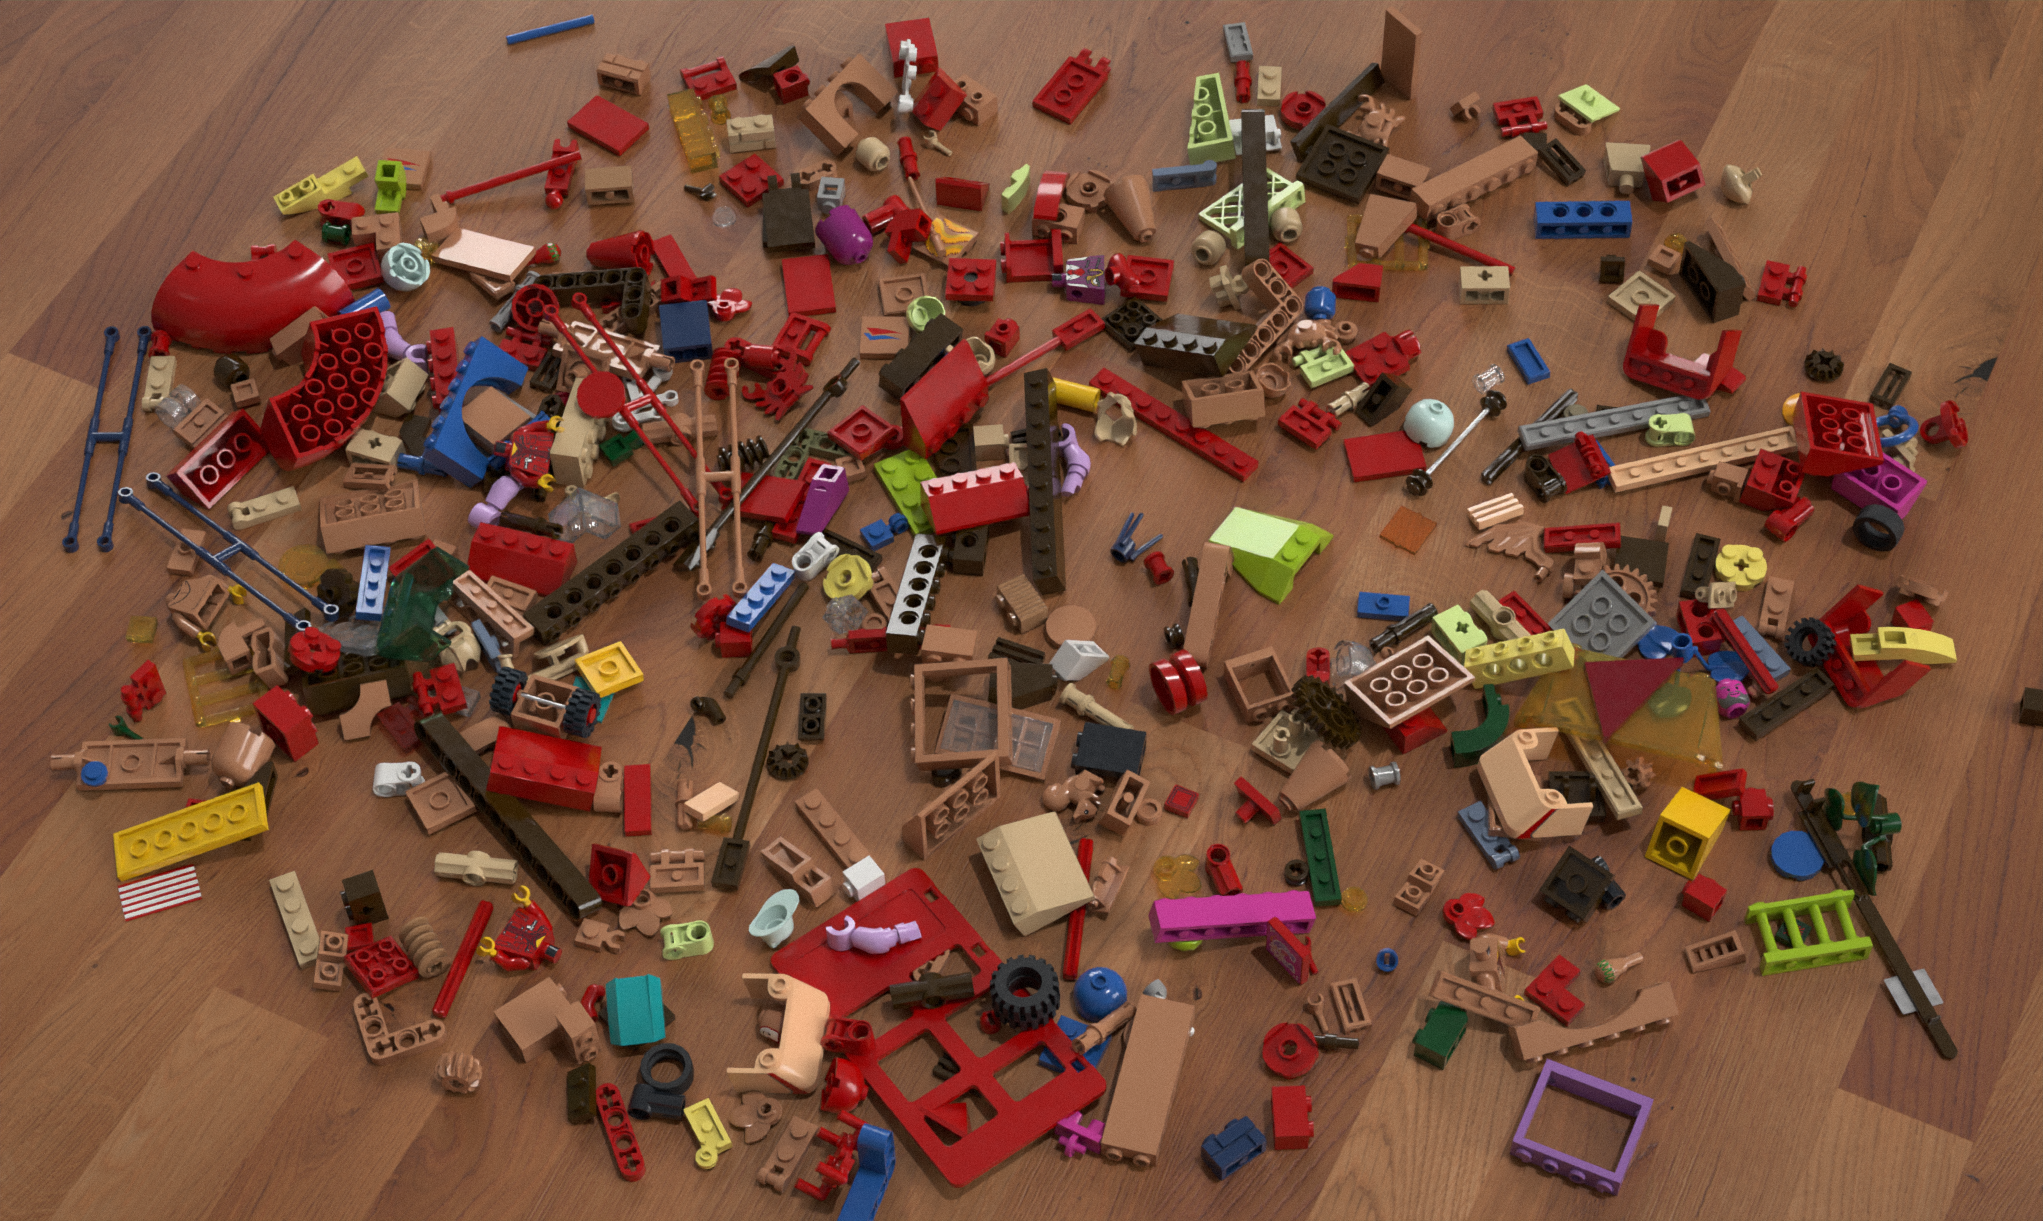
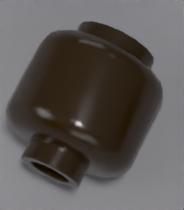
(231, 370)

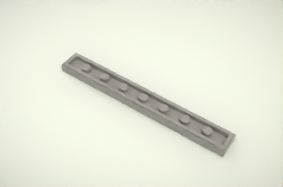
(1607, 421)

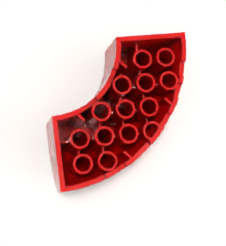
(245, 302)
(340, 389)

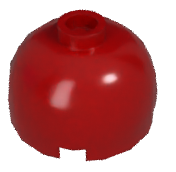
(529, 304)
(843, 1087)

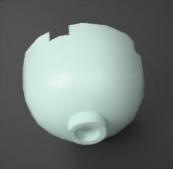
(404, 267)
(1429, 422)

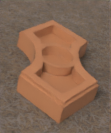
(358, 720)

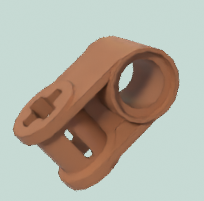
(1457, 222)
(609, 789)

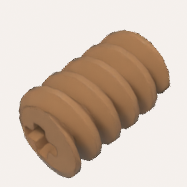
(424, 947)

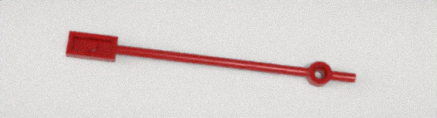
(1066, 335)

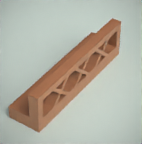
(491, 611)

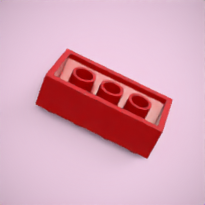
(220, 460)
(974, 498)
(521, 558)

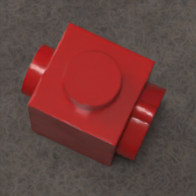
(1753, 809)

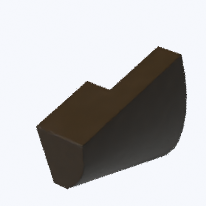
(778, 62)

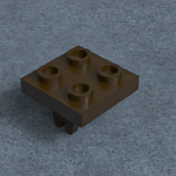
(1579, 788)

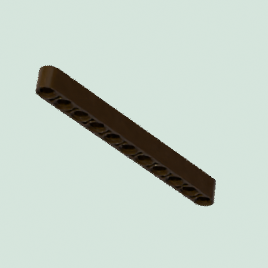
(508, 817)

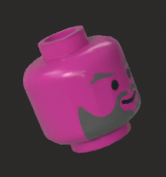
(1731, 698)

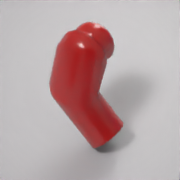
(592, 994)

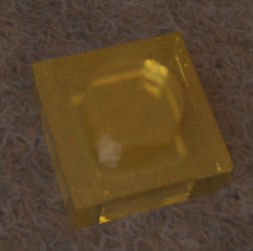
(141, 629)

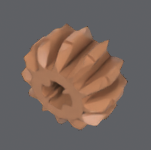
(458, 1072)

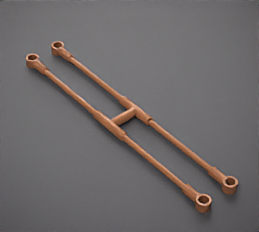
(733, 475)

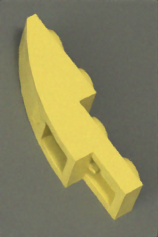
(311, 191)
(1904, 644)

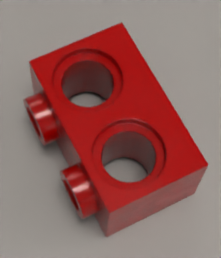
(1697, 621)

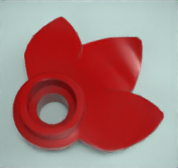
(728, 304)
(1470, 915)

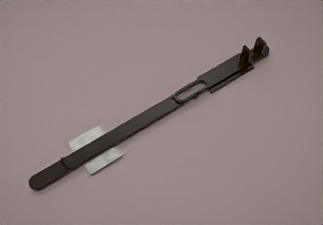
(1909, 988)

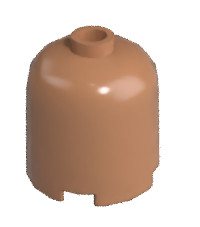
(240, 755)

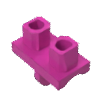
(1078, 1137)

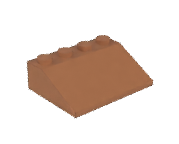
(371, 517)
(1406, 683)
(954, 808)

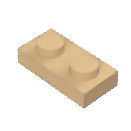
(1269, 86)

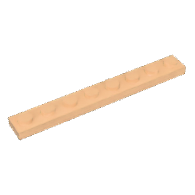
(1701, 459)

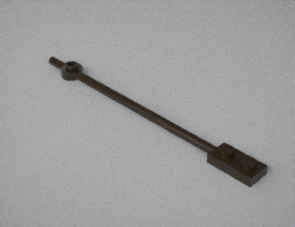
(834, 387)
(735, 850)

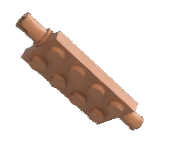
(637, 352)
(134, 762)

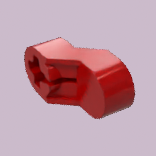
(1318, 664)

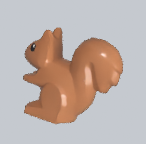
(1077, 790)

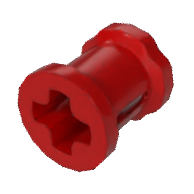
(160, 343)
(1158, 567)

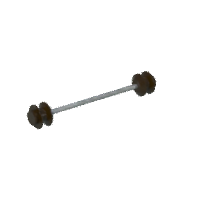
(1421, 480)

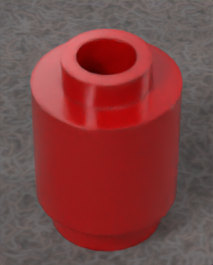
(762, 356)

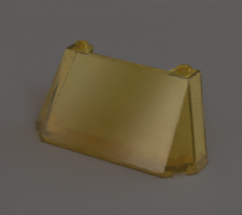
(1674, 723)

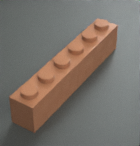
(1474, 178)

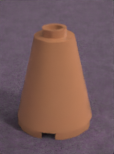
(1133, 206)
(1313, 777)

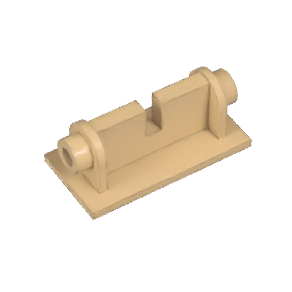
(1718, 594)

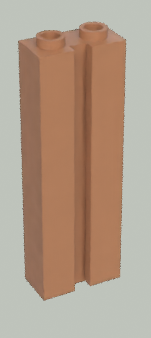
(1147, 1080)

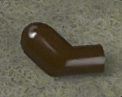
(708, 706)

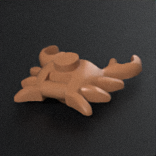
(1377, 123)
(1306, 335)

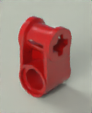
(340, 213)
(844, 1036)

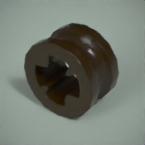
(1174, 635)
(1296, 880)

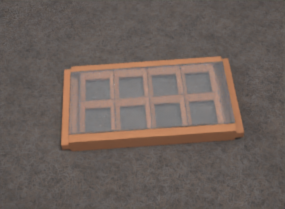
(974, 727)

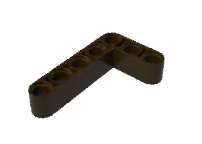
(620, 284)

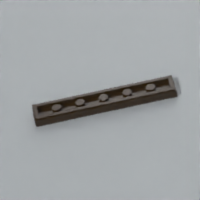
(1338, 110)

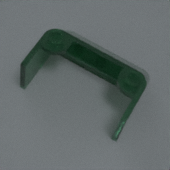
(412, 608)

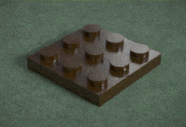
(1342, 164)

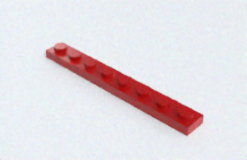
(1177, 426)

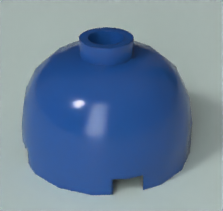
(1099, 993)

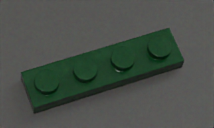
(1320, 857)

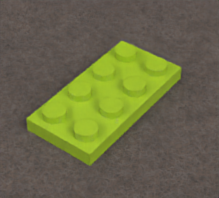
(902, 480)

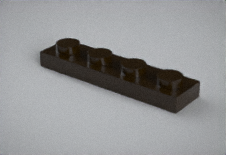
(1786, 704)

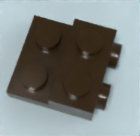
(1576, 885)

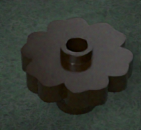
(339, 589)

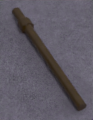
(742, 674)

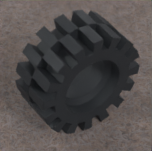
(1821, 648)

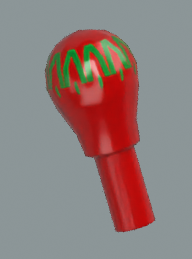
(546, 253)

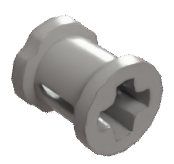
(1384, 775)

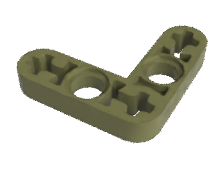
(810, 446)

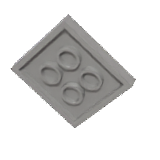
(1603, 618)

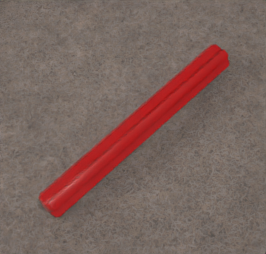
(462, 959)

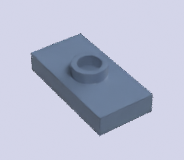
(488, 644)

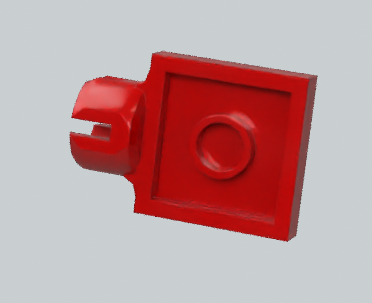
(1384, 355)

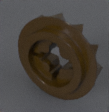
(1823, 372)
(784, 769)

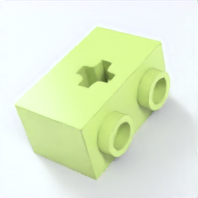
(1457, 632)

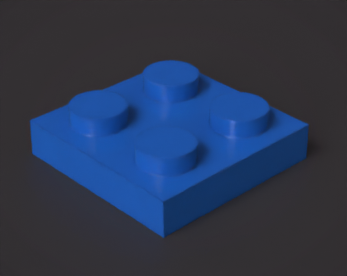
(1073, 1029)

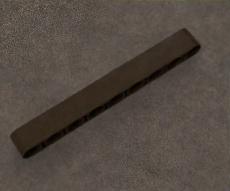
(1254, 185)

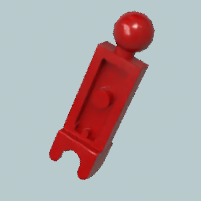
(559, 178)

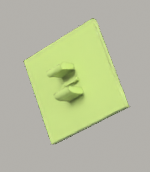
(1588, 103)

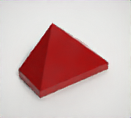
(952, 1117)

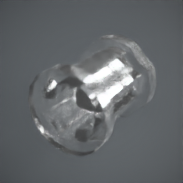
(1487, 384)

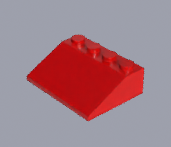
(943, 401)
(1835, 435)
(544, 768)

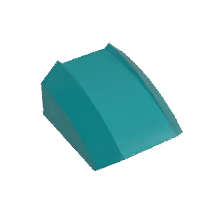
(635, 1010)

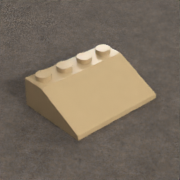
(1035, 871)

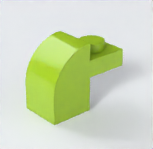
(391, 186)

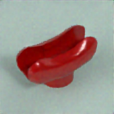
(1121, 274)

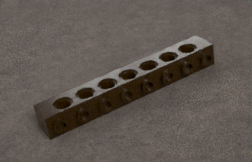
(599, 576)

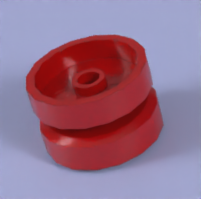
(1178, 682)

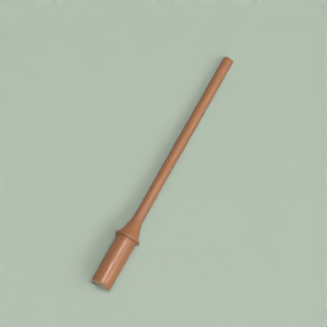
(935, 237)

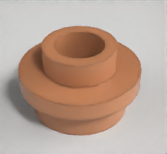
(1346, 331)

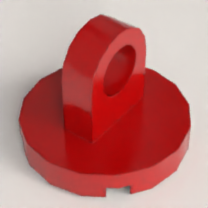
(1949, 424)

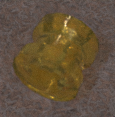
(426, 248)

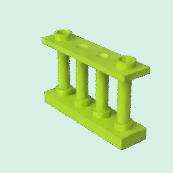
(1801, 955)

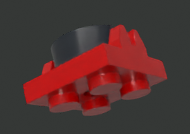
(971, 280)

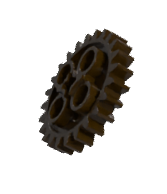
(1326, 712)

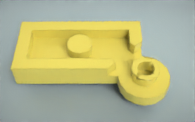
(708, 1133)

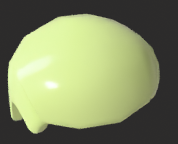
(922, 310)

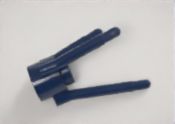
(1124, 546)

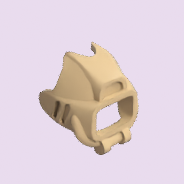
(1119, 430)
(462, 646)

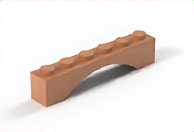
(1646, 1005)

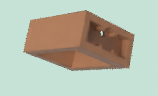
(1251, 665)

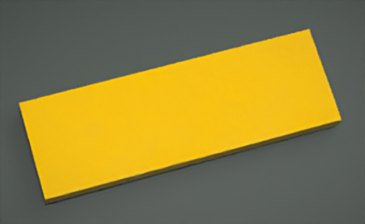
(190, 831)

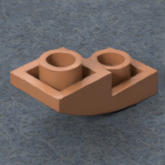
(484, 733)
(1419, 887)
(329, 961)

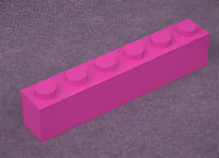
(1229, 916)

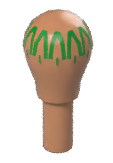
(1610, 969)

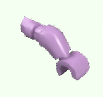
(400, 349)
(1077, 461)
(498, 497)
(869, 939)

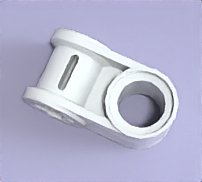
(817, 553)
(394, 778)

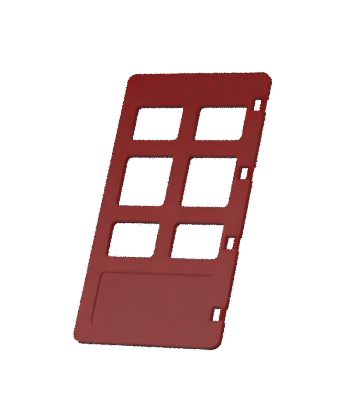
(858, 977)

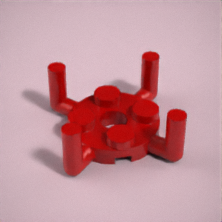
(835, 1167)

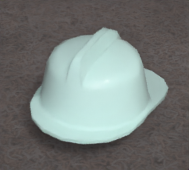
(775, 918)

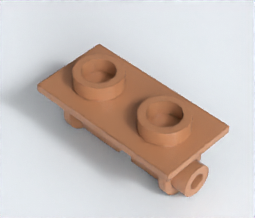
(1109, 886)

